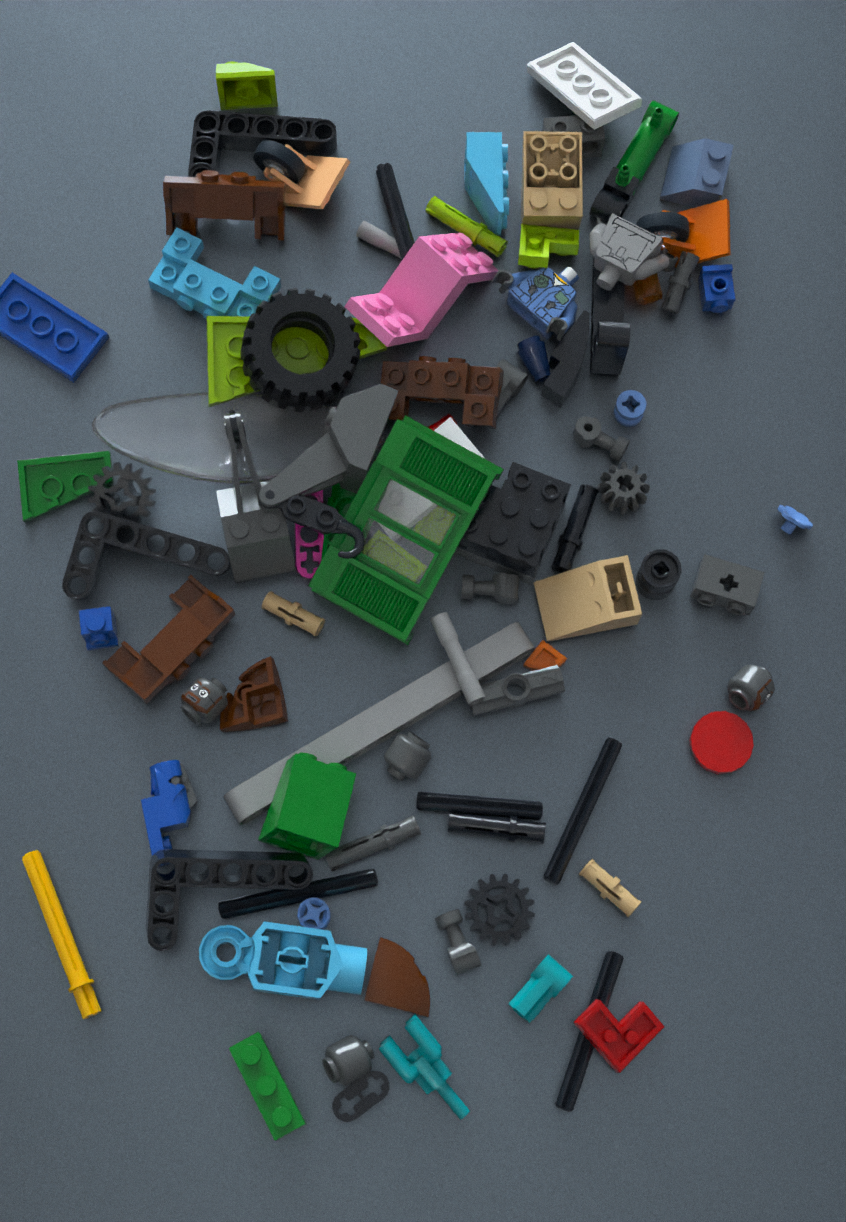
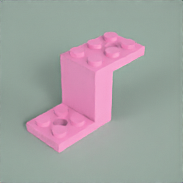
(422, 288)

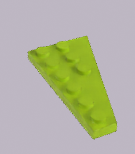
(293, 348)

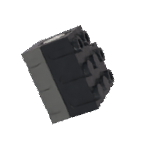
(516, 523)

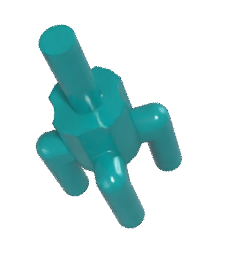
(423, 1064)

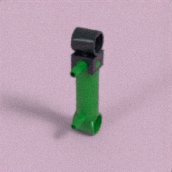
(626, 176)

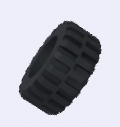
(308, 313)

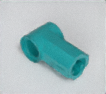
(544, 984)

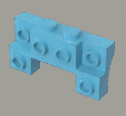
(204, 289)

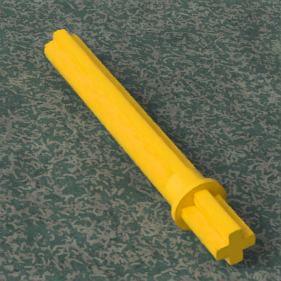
(61, 934)

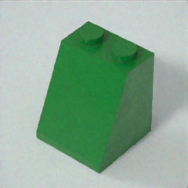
(309, 807)

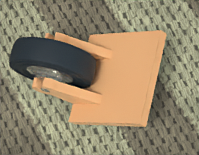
(307, 179)

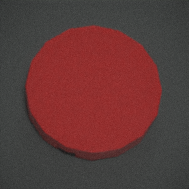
(721, 742)

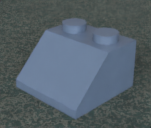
(697, 172)

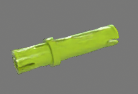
(463, 224)

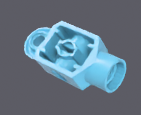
(286, 960)

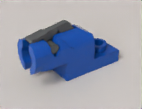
(170, 806)

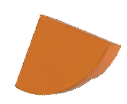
(544, 657)

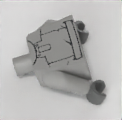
(626, 252)

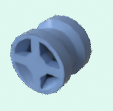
(625, 413)
(310, 910)

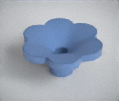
(793, 519)

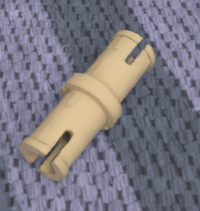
(293, 613)
(610, 887)

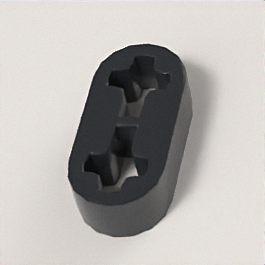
(365, 1103)

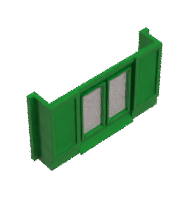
(412, 521)

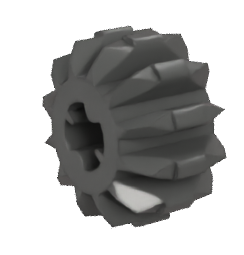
(615, 479)

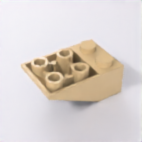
(552, 179)
(588, 599)

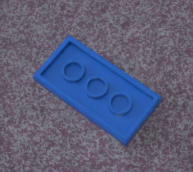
(47, 328)

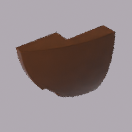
(256, 701)
(397, 981)

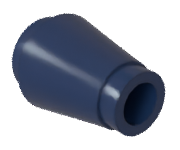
(534, 356)

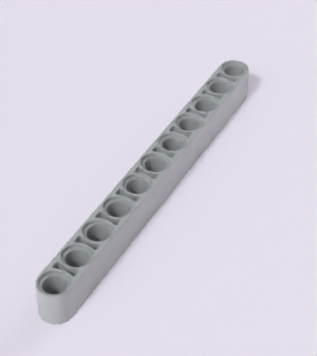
(386, 717)

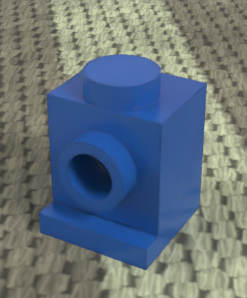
(710, 282)
(99, 628)

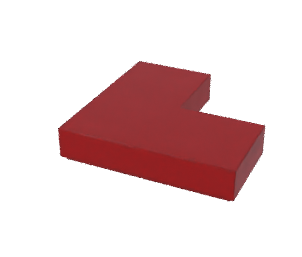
(618, 1040)

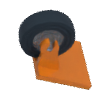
(696, 230)

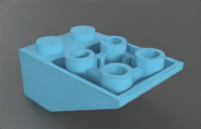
(487, 177)

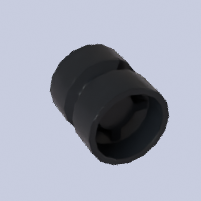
(658, 574)

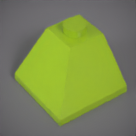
(245, 86)

